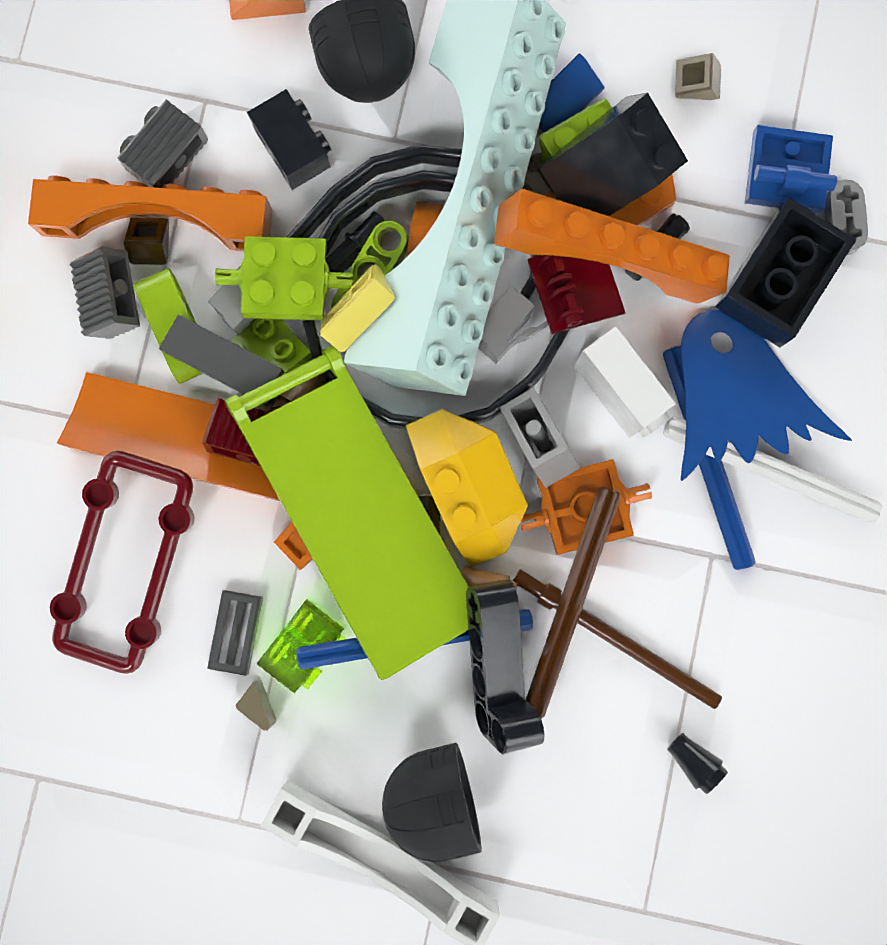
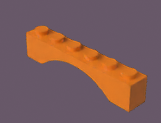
(77, 208)
(556, 228)

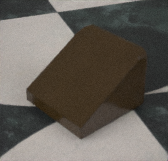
(147, 241)

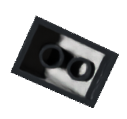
(615, 158)

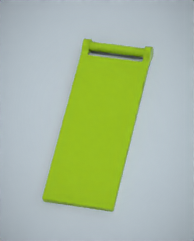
(357, 515)

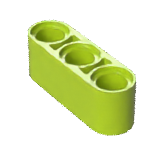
(374, 254)
(162, 302)

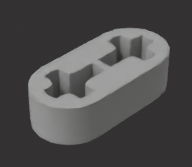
(852, 216)

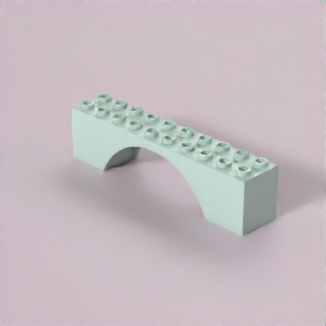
(501, 68)

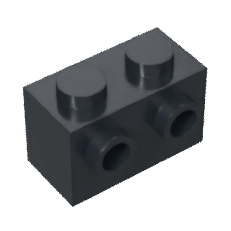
(290, 139)

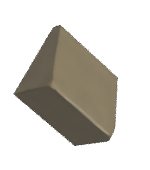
(698, 78)
(256, 706)

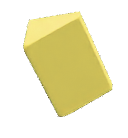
(357, 309)

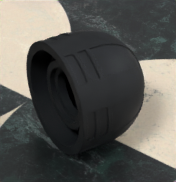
(363, 47)
(432, 806)

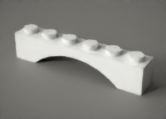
(333, 834)

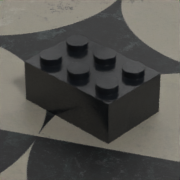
(785, 273)

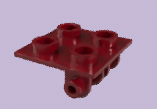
(575, 291)

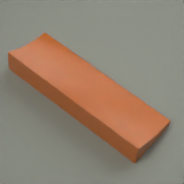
(156, 427)

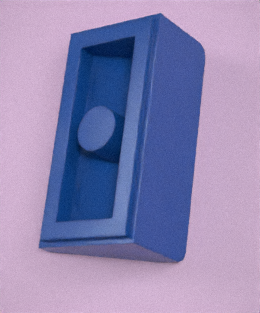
(570, 92)

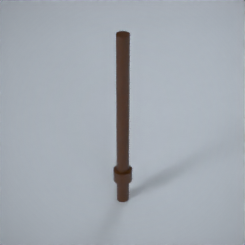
(549, 597)

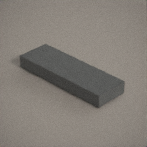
(217, 357)

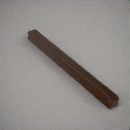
(572, 599)

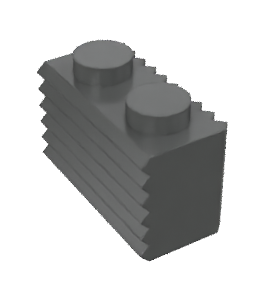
(162, 146)
(105, 293)

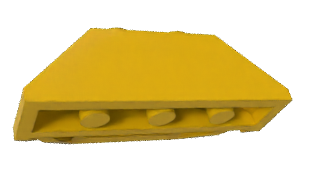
(469, 483)

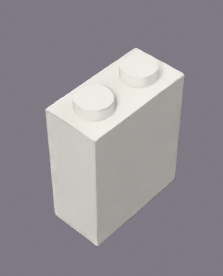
(624, 384)

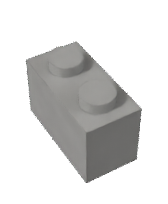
(539, 438)

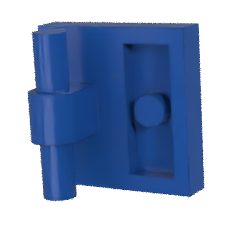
(789, 166)

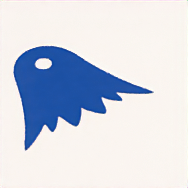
(740, 394)

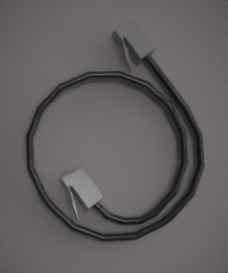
(503, 318)

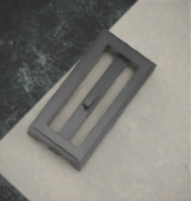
(228, 666)

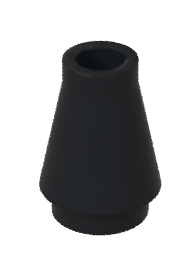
(697, 763)

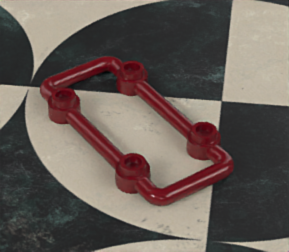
(71, 605)

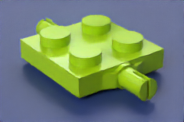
(283, 278)

